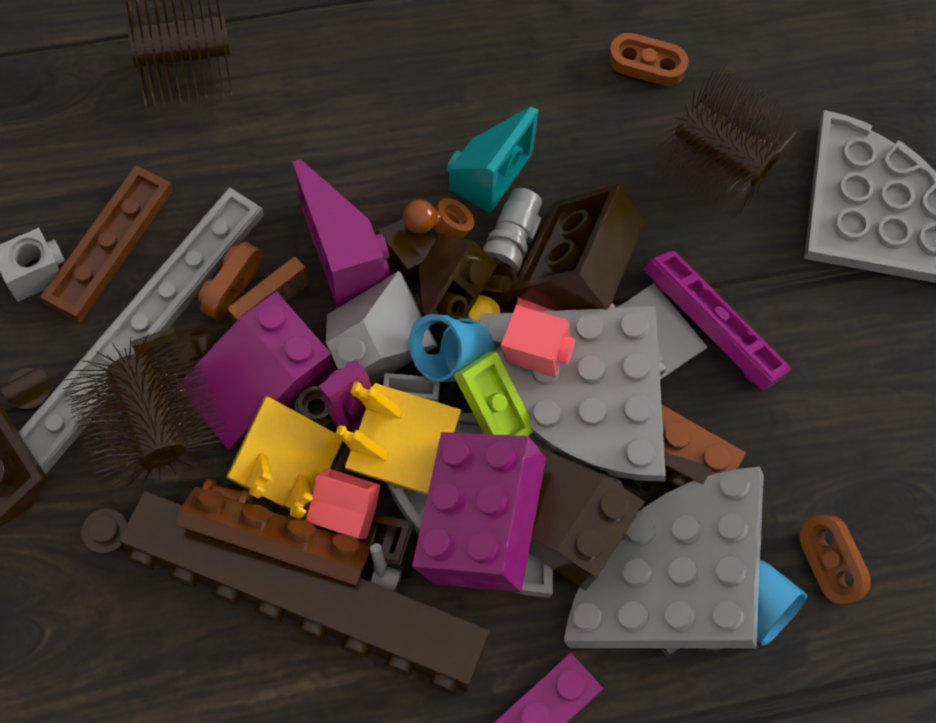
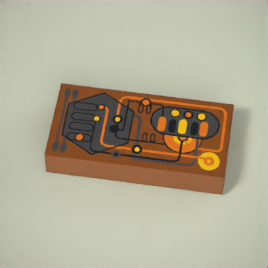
(286, 280)

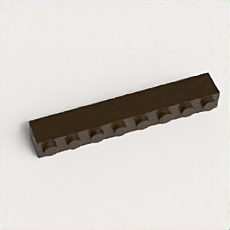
(360, 615)

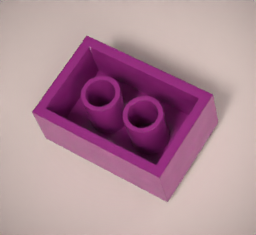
(480, 511)

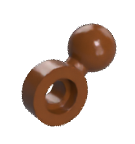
(447, 217)

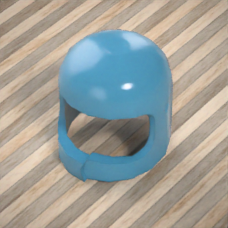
(460, 345)
(777, 603)

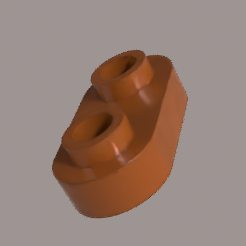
(648, 59)
(237, 271)
(834, 560)

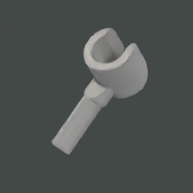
(383, 574)

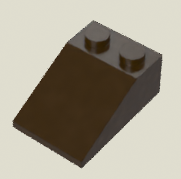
(579, 519)

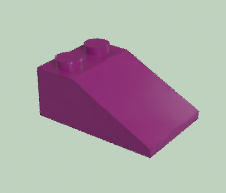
(342, 237)
(258, 357)

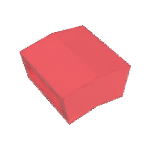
(343, 503)

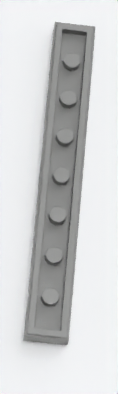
(152, 310)

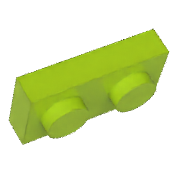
(493, 397)

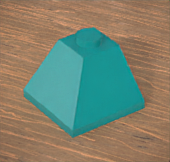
(493, 160)

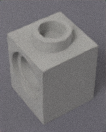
(18, 253)

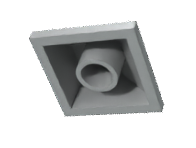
(376, 329)

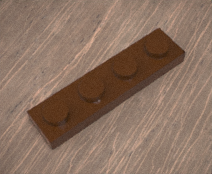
(107, 244)
(274, 535)

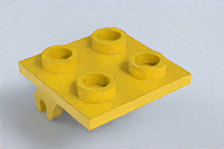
(397, 436)
(283, 457)

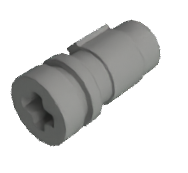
(514, 228)

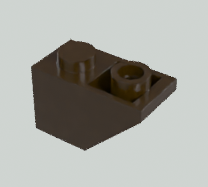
(453, 277)

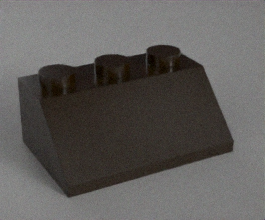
(581, 251)

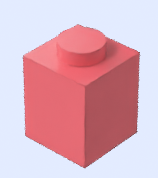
(537, 341)

